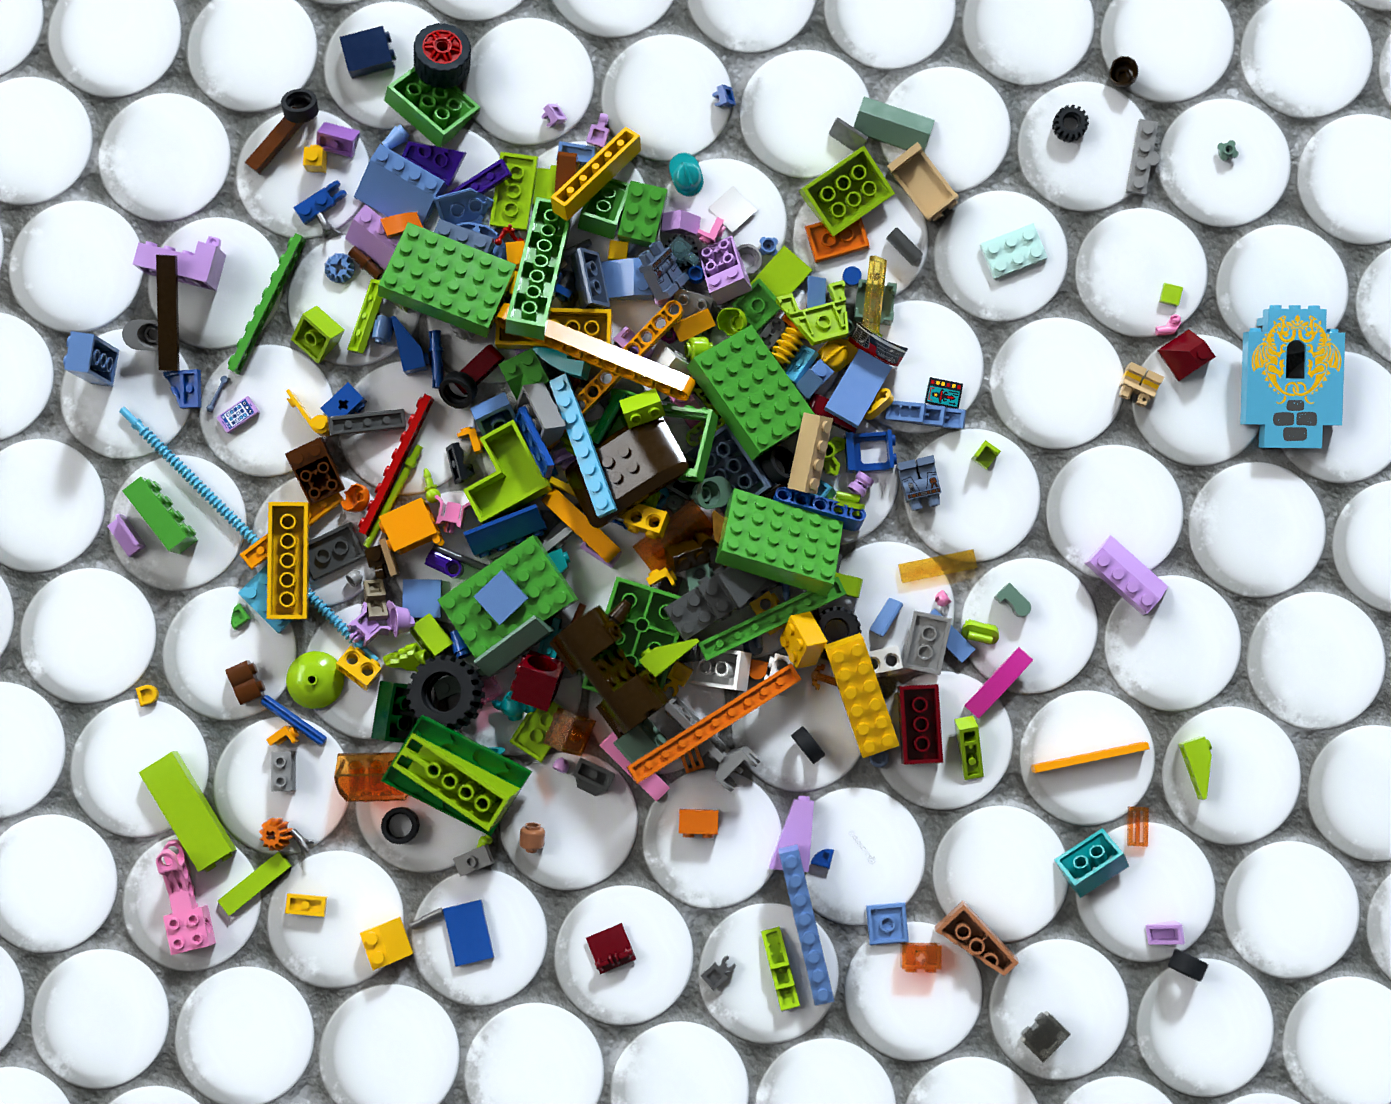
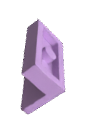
(126, 535)

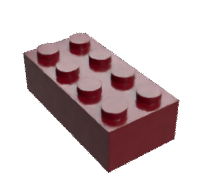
(920, 724)

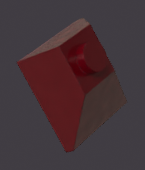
(1185, 354)

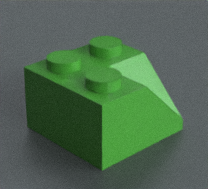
(523, 370)

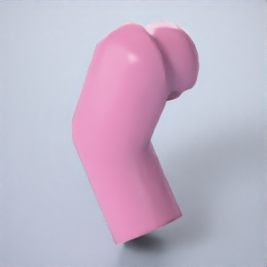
(1170, 328)

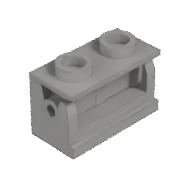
(283, 771)

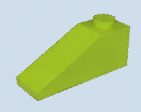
(662, 657)
(969, 747)
(1198, 762)

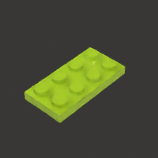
(515, 194)

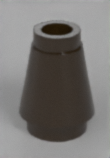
(620, 613)

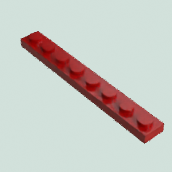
(399, 456)

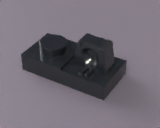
(459, 470)

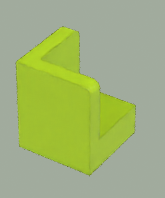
(985, 454)

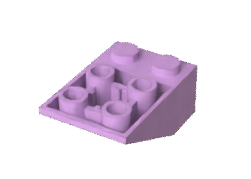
(724, 270)

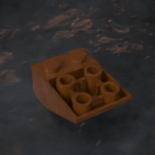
(315, 470)

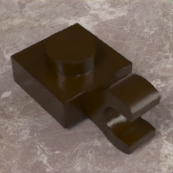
(376, 559)

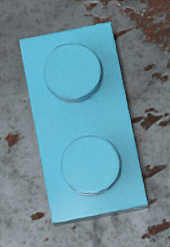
(801, 363)

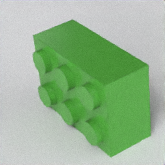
(642, 214)

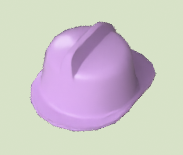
(399, 619)

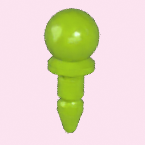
(431, 490)

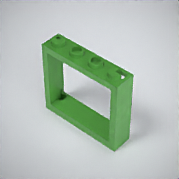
(704, 414)

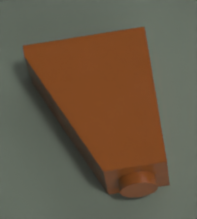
(566, 168)

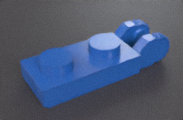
(319, 202)

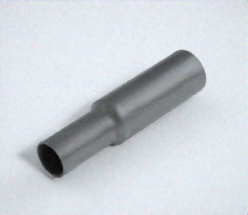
(427, 918)

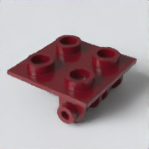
(610, 948)

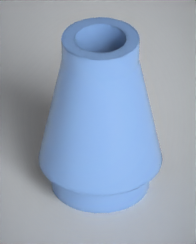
(396, 137)

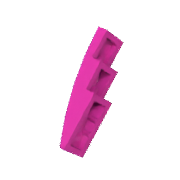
(998, 682)

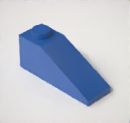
(411, 354)

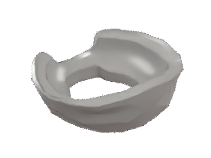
(752, 250)

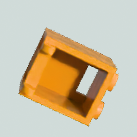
(410, 527)

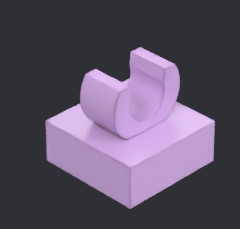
(555, 114)

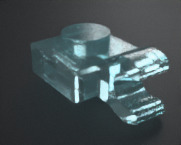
(682, 250)

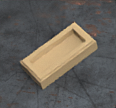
(389, 558)

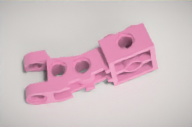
(187, 925)

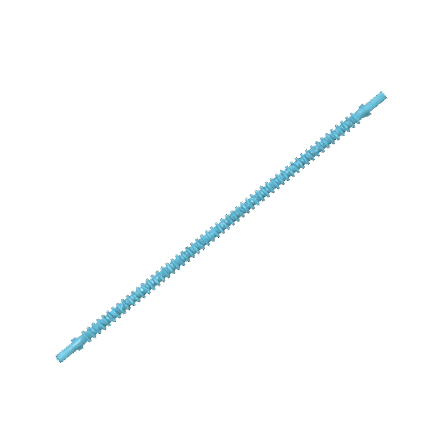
(186, 473)

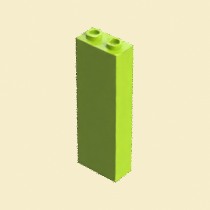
(188, 811)

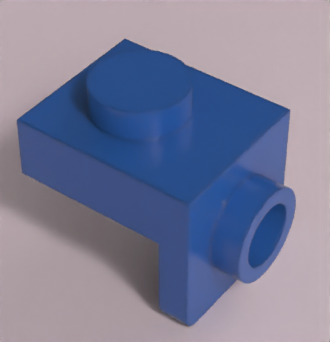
(563, 293)

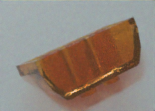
(360, 777)

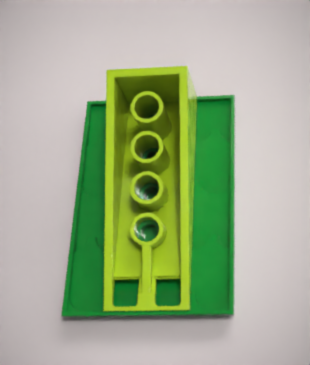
(456, 775)

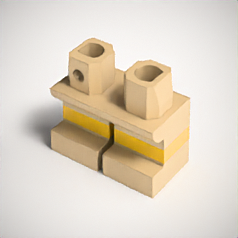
(1140, 382)

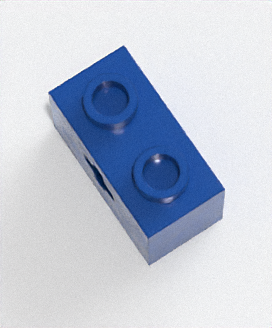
(346, 395)

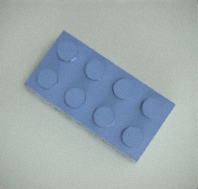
(91, 358)

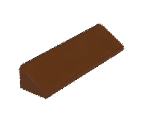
(272, 144)

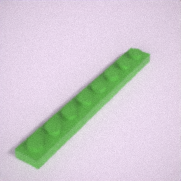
(269, 299)
(767, 621)

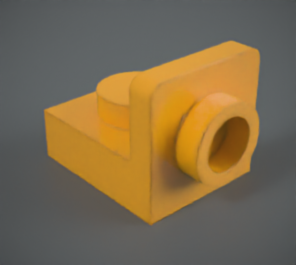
(280, 736)

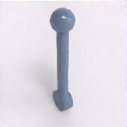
(224, 379)

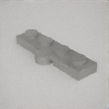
(1142, 157)

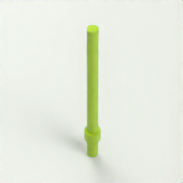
(410, 462)

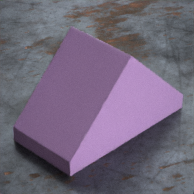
(680, 223)
(1165, 933)

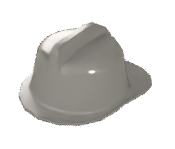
(141, 334)

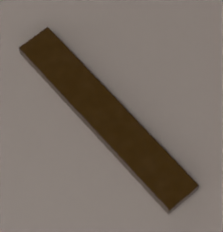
(167, 312)

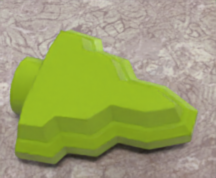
(407, 658)

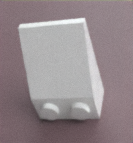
(724, 671)

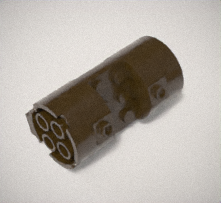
(592, 647)

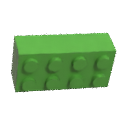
(160, 515)

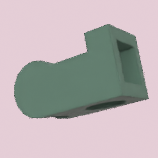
(1018, 603)

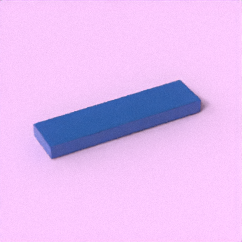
(534, 442)

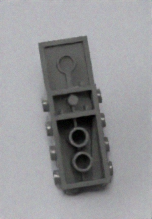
(715, 599)

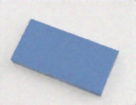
(858, 388)

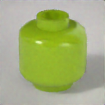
(696, 346)

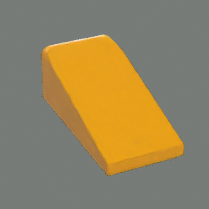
(694, 325)

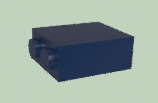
(368, 51)

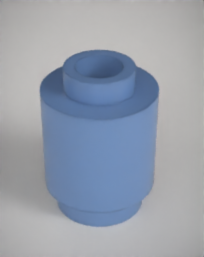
(382, 329)

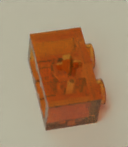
(931, 952)

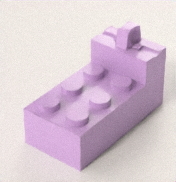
(196, 269)

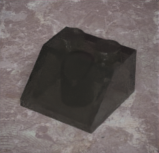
(1044, 1036)

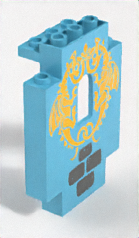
(1292, 409)

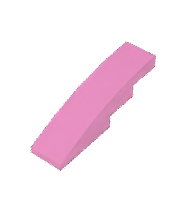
(652, 785)

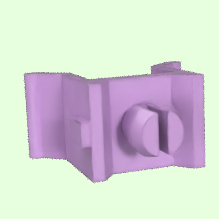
(365, 628)

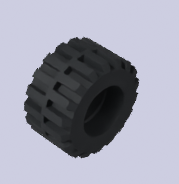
(838, 613)

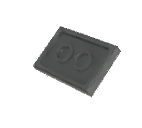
(334, 551)

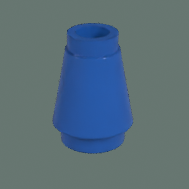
(459, 647)

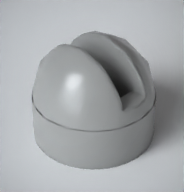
(354, 578)

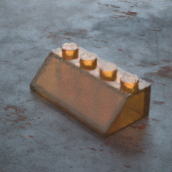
(680, 528)

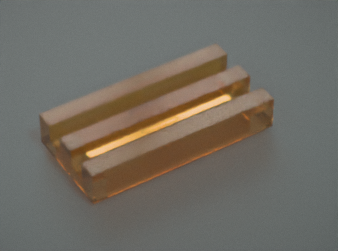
(1137, 826)

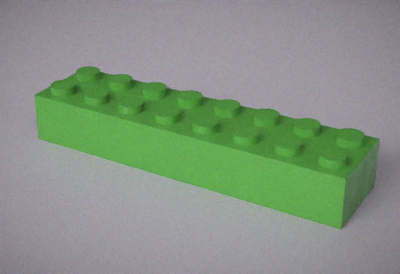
(538, 272)

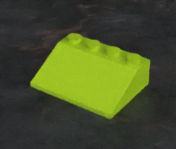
(847, 191)

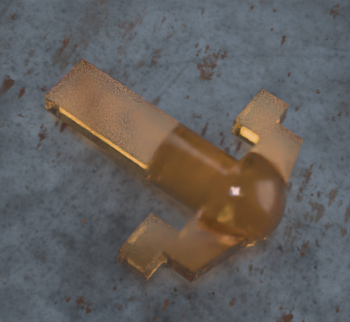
(817, 676)

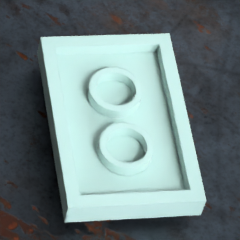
(1013, 251)

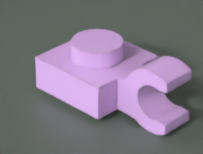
(598, 133)

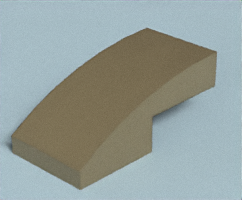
(375, 598)

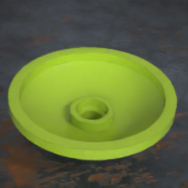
(328, 680)

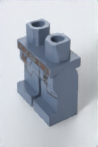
(661, 271)
(925, 487)

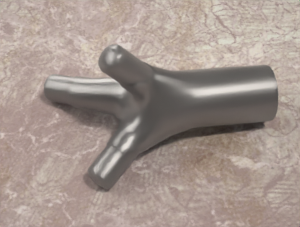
(326, 226)
(302, 842)

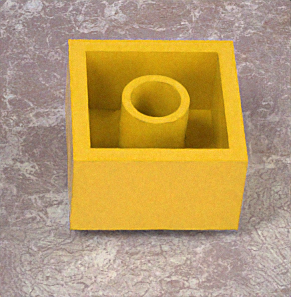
(803, 640)

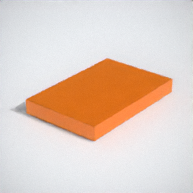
(827, 247)

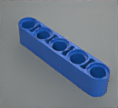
(820, 506)

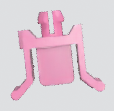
(451, 515)

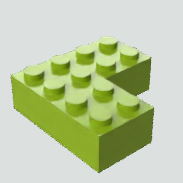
(514, 482)

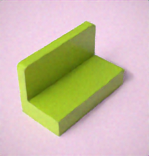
(545, 183)
(430, 635)

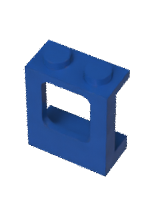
(853, 451)

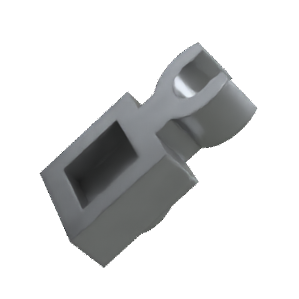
(715, 974)

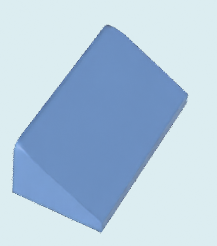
(816, 291)
(886, 617)

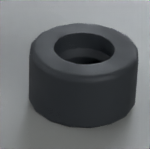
(1188, 965)

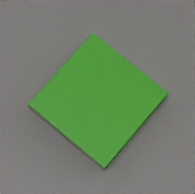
(758, 305)

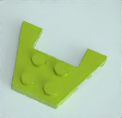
(819, 322)

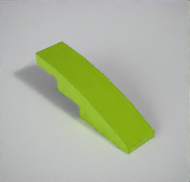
(780, 969)

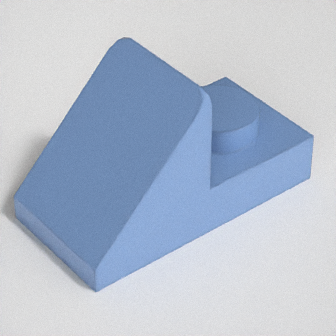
(814, 379)

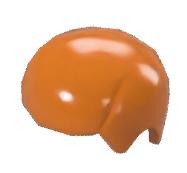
(356, 498)

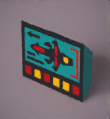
(943, 393)

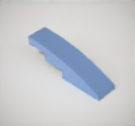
(926, 415)

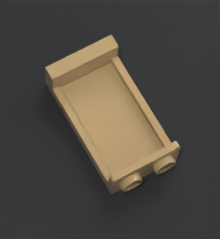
(923, 183)

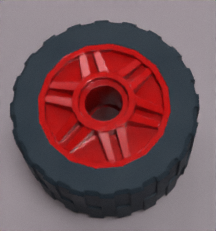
(442, 55)

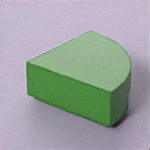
(239, 616)

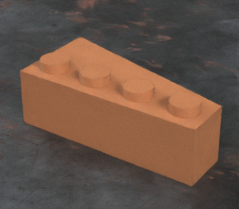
(972, 934)

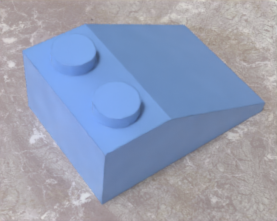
(625, 280)

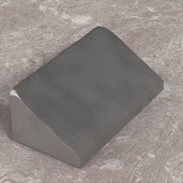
(847, 135)

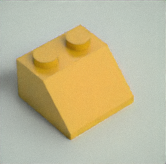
(386, 943)

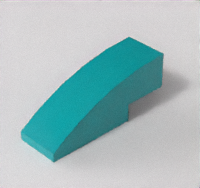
(564, 362)

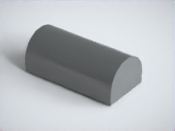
(904, 246)

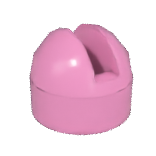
(942, 598)

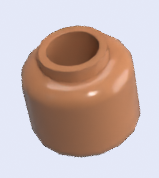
(532, 837)

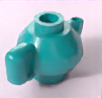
(511, 708)

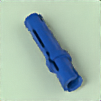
(436, 358)

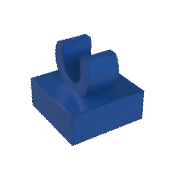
(725, 96)

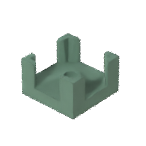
(887, 306)

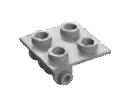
(691, 303)

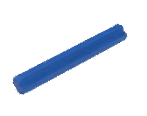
(293, 720)

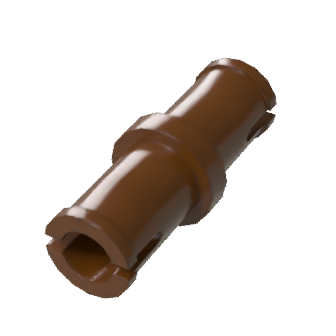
(365, 263)

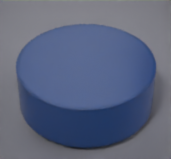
(851, 276)

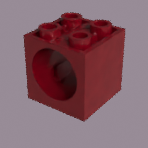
(537, 680)

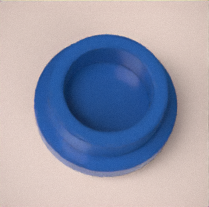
(696, 274)

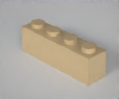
(810, 453)

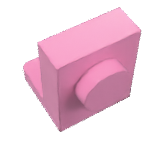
(717, 230)

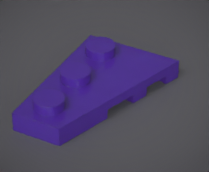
(437, 160)

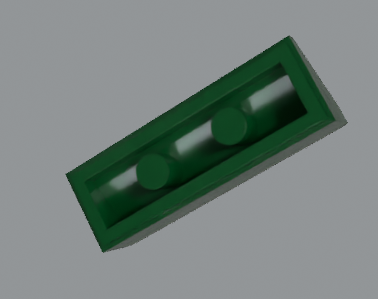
(608, 418)

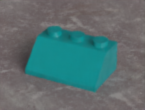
(1091, 862)

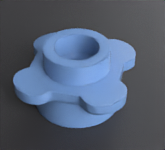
(768, 241)

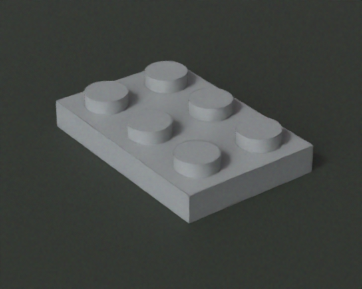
(927, 642)

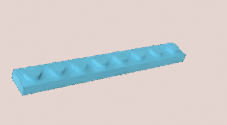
(583, 446)

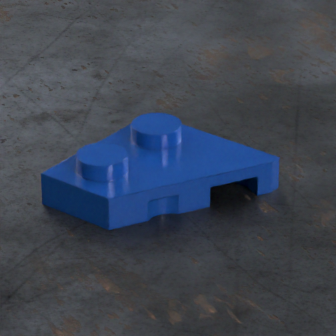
(186, 387)

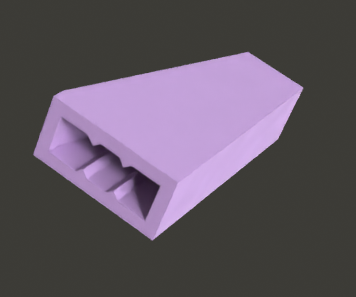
(795, 831)

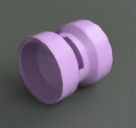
(860, 484)

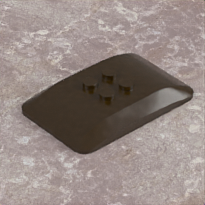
(635, 466)

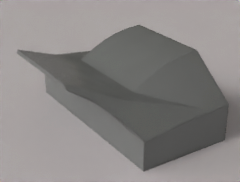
(592, 777)

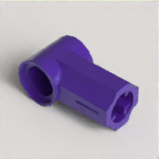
(443, 563)

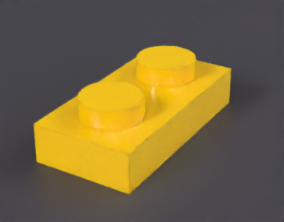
(306, 904)

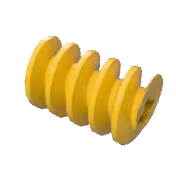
(787, 345)

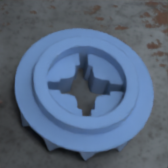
(343, 275)

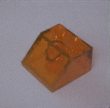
(569, 732)

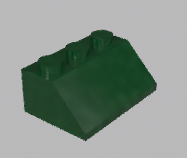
(392, 715)

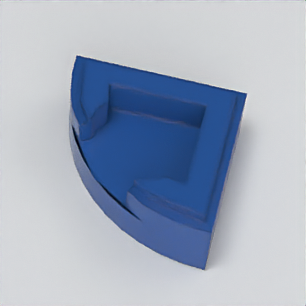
(823, 858)

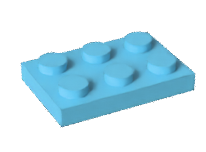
(256, 596)

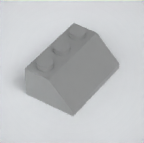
(542, 411)

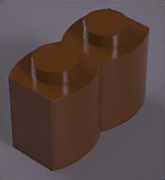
(245, 682)

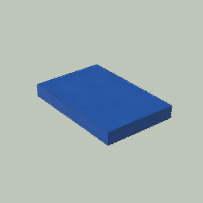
(468, 932)

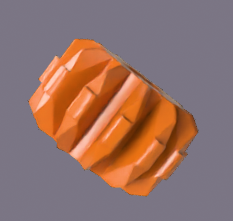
(275, 834)

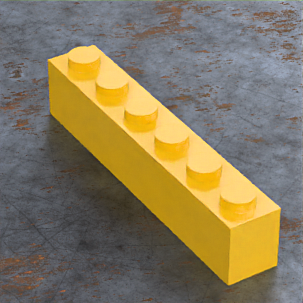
(596, 173)

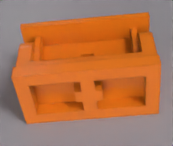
(698, 822)

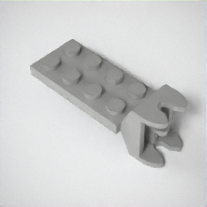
(716, 748)

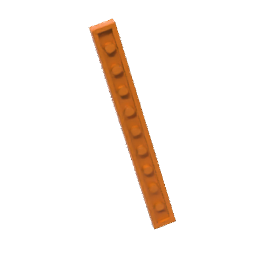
(713, 723)

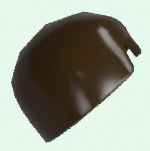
(1123, 71)

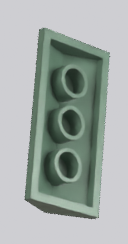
(892, 124)
(513, 646)

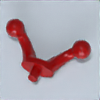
(511, 231)

